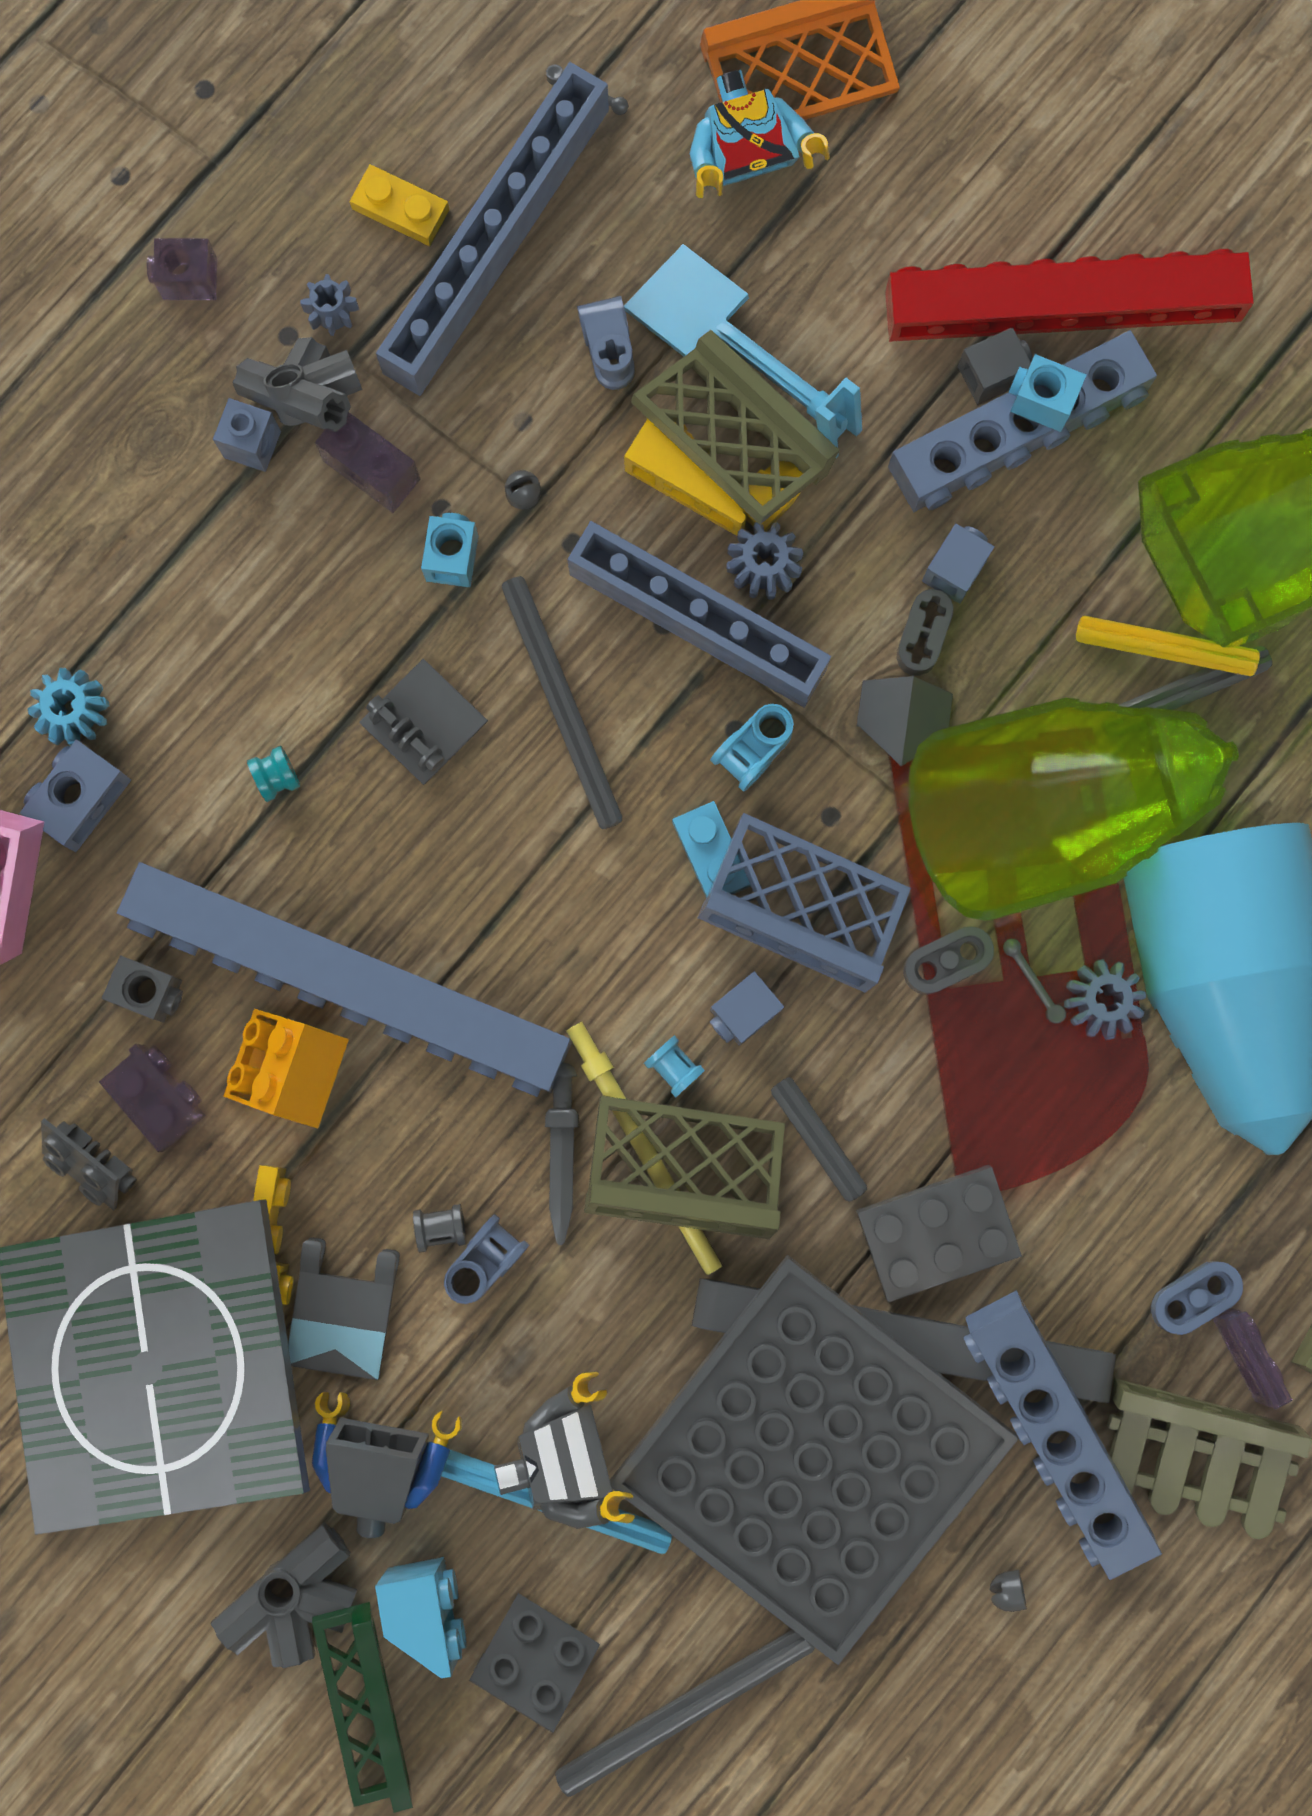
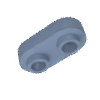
(1195, 1299)

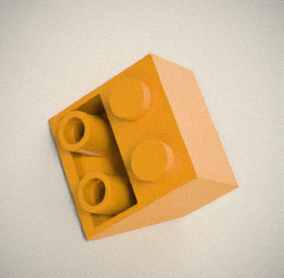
(285, 1068)

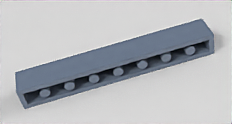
(494, 229)

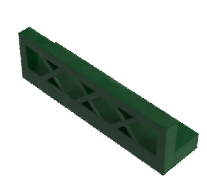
(380, 1710)

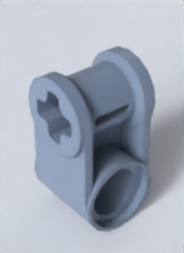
(607, 336)
(485, 1259)

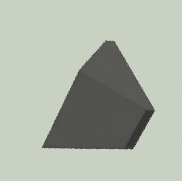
(902, 713)

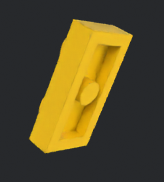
(399, 205)

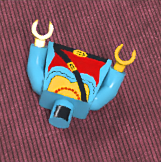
(749, 136)

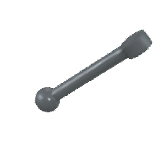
(619, 105)
(1054, 1013)

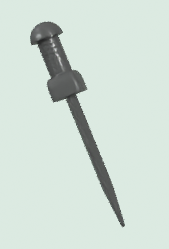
(562, 1121)

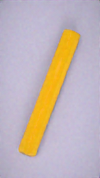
(1167, 645)

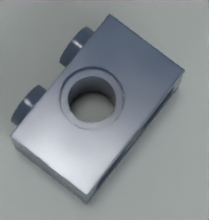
(100, 789)

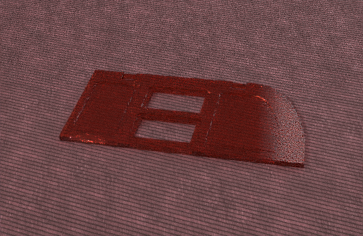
(1009, 1079)

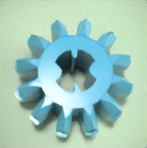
(52, 712)

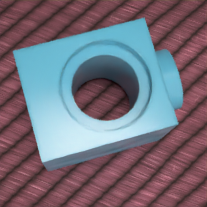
(1061, 380)
(455, 568)

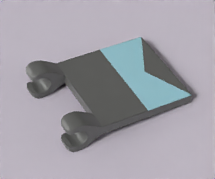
(340, 1319)

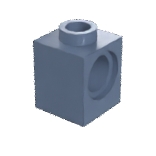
(247, 434)
(958, 562)
(744, 1010)

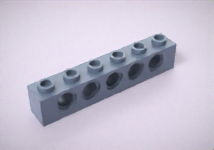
(913, 467)
(1127, 1537)

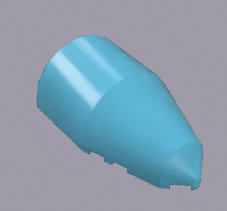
(1231, 971)

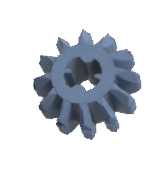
(764, 575)
(1112, 985)

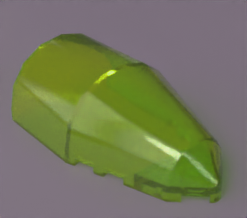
(1057, 799)

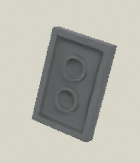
(938, 1233)

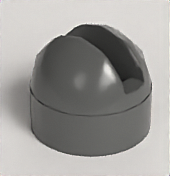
(526, 496)
(1009, 1591)

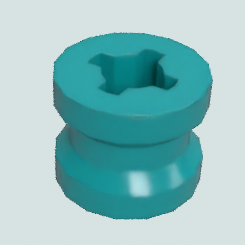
(273, 773)

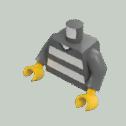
(565, 1462)

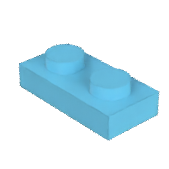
(705, 844)

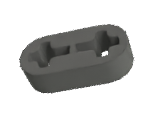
(934, 635)

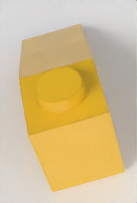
(669, 470)

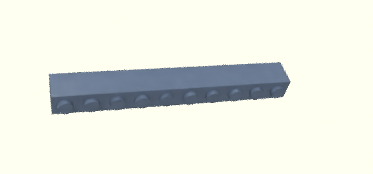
(345, 978)

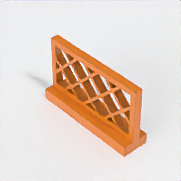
(797, 21)

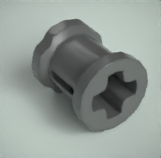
(439, 1228)

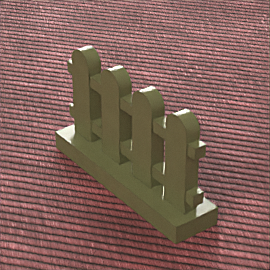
(1225, 1451)

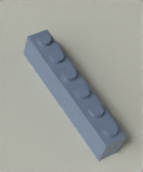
(698, 614)

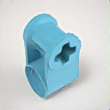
(753, 747)

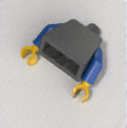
(376, 1467)

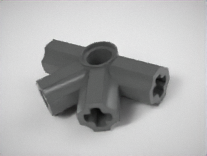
(305, 388)
(289, 1618)

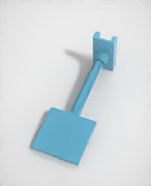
(694, 297)

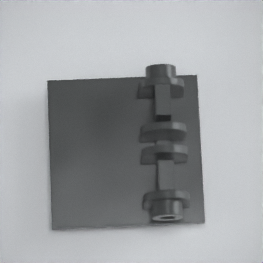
(422, 721)
(66, 1155)
(534, 1662)

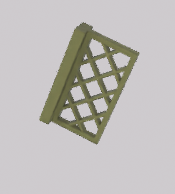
(758, 409)
(678, 1207)

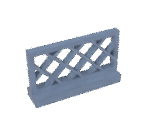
(795, 940)

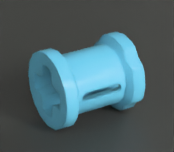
(674, 1066)

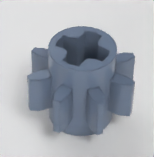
(336, 312)

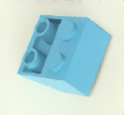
(419, 1613)

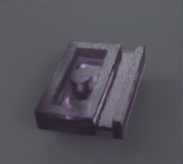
(1252, 1358)

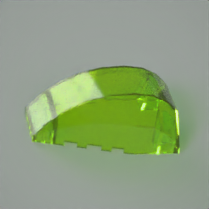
(1234, 535)

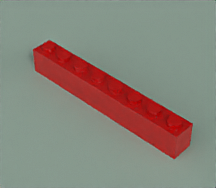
(1068, 295)

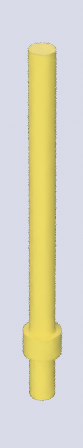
(598, 1068)

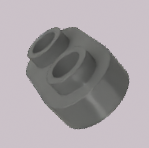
(947, 960)

